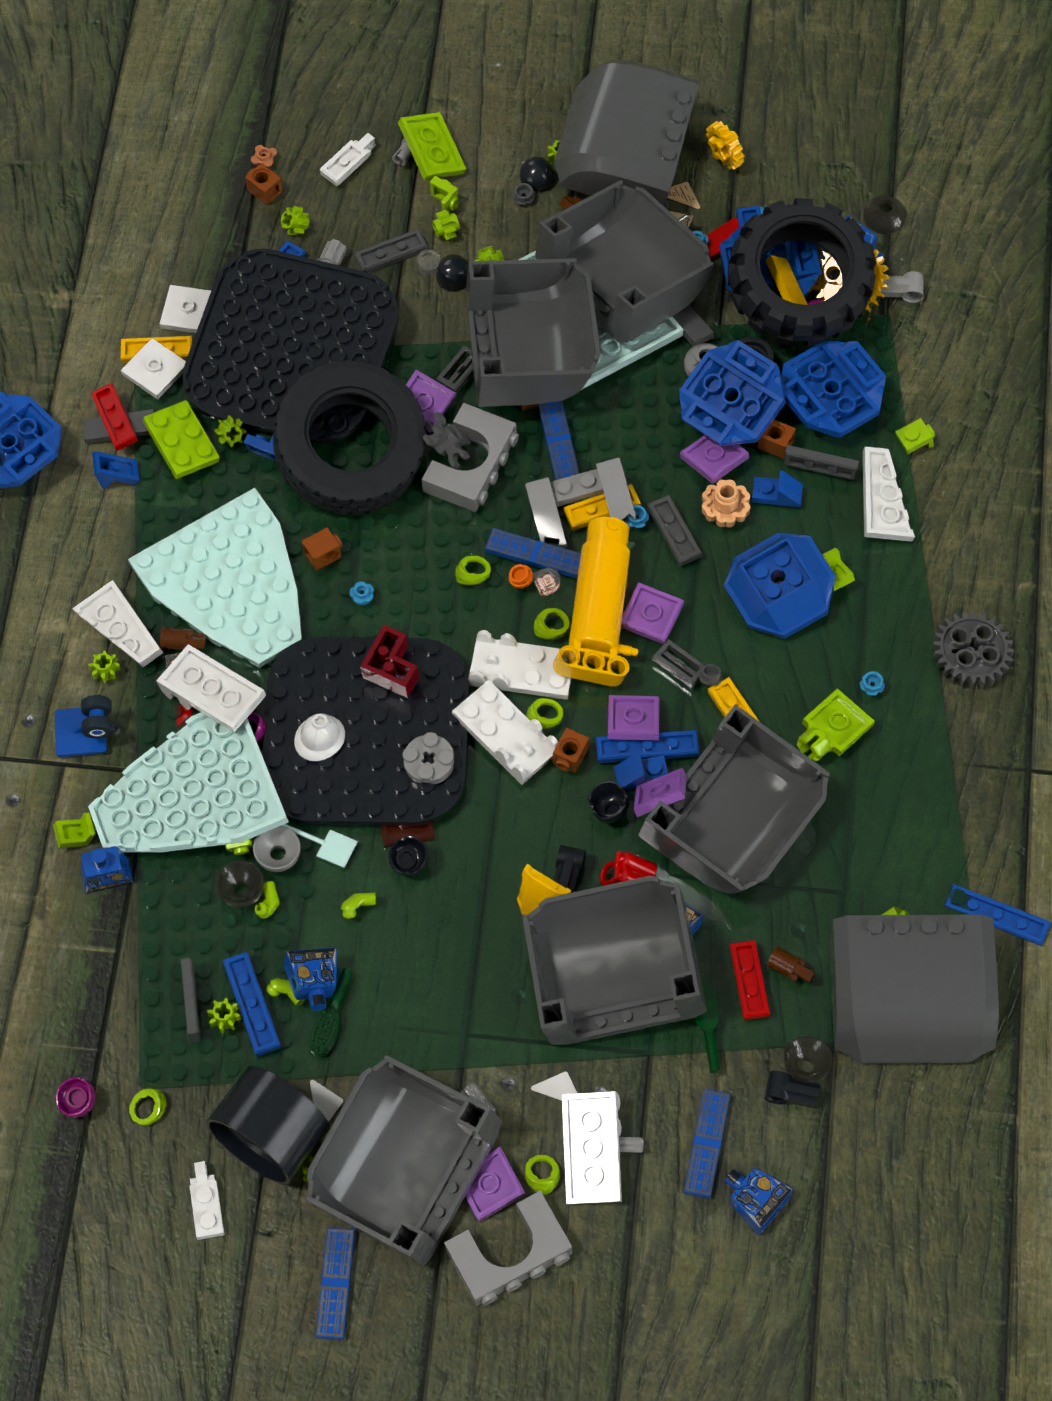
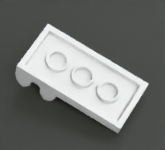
(517, 667)
(210, 688)
(505, 732)
(592, 1147)

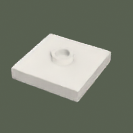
(184, 308)
(154, 368)

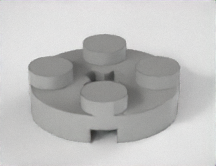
(425, 772)

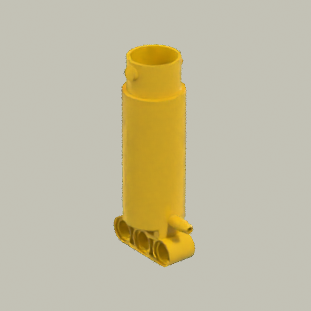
(599, 607)

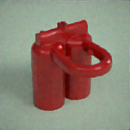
(627, 867)

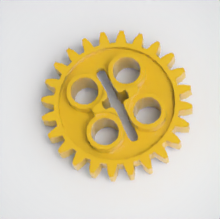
(831, 287)

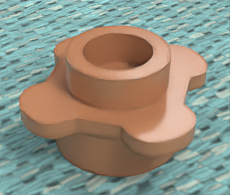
(266, 160)

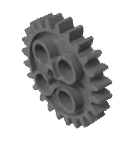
(972, 649)

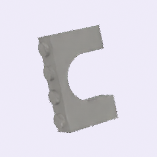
(470, 487)
(487, 1280)

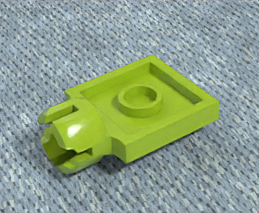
(833, 726)

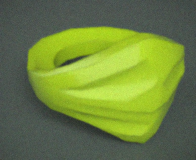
(466, 578)
(543, 631)
(545, 723)
(158, 1110)
(546, 1185)

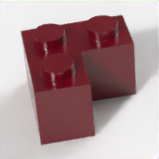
(385, 663)

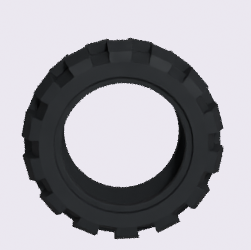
(810, 224)

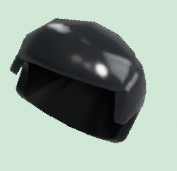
(537, 173)
(452, 272)
(608, 801)
(408, 856)

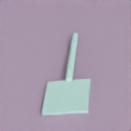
(335, 847)

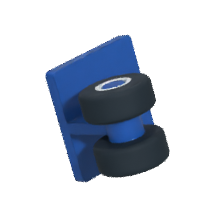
(84, 728)

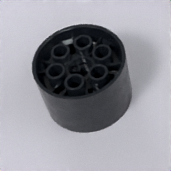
(268, 1125)

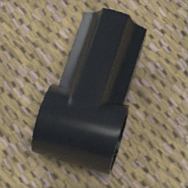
(569, 865)
(784, 1088)

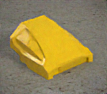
(536, 888)

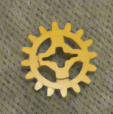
(725, 145)

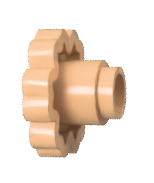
(725, 503)

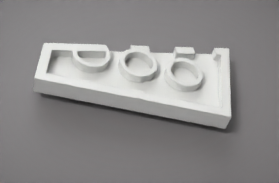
(882, 498)
(116, 620)

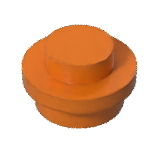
(520, 576)

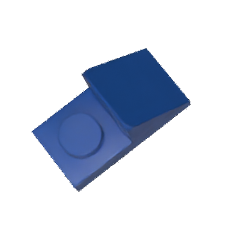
(260, 446)
(114, 468)
(781, 491)
(638, 771)

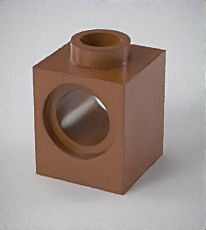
(263, 183)
(777, 446)
(322, 548)
(570, 741)

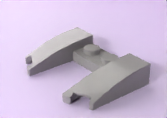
(548, 495)

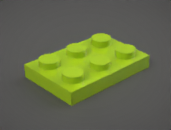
(432, 145)
(181, 439)

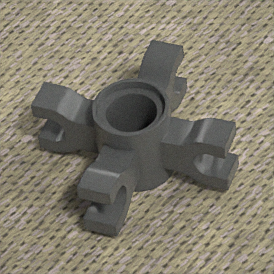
(446, 440)

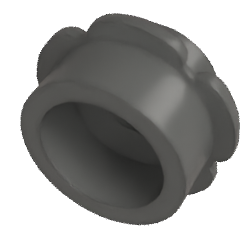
(523, 189)
(710, 675)

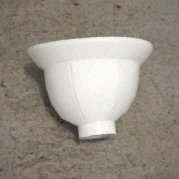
(319, 737)

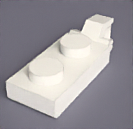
(348, 159)
(205, 1203)

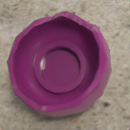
(75, 1097)

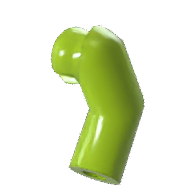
(355, 901)
(270, 902)
(282, 986)

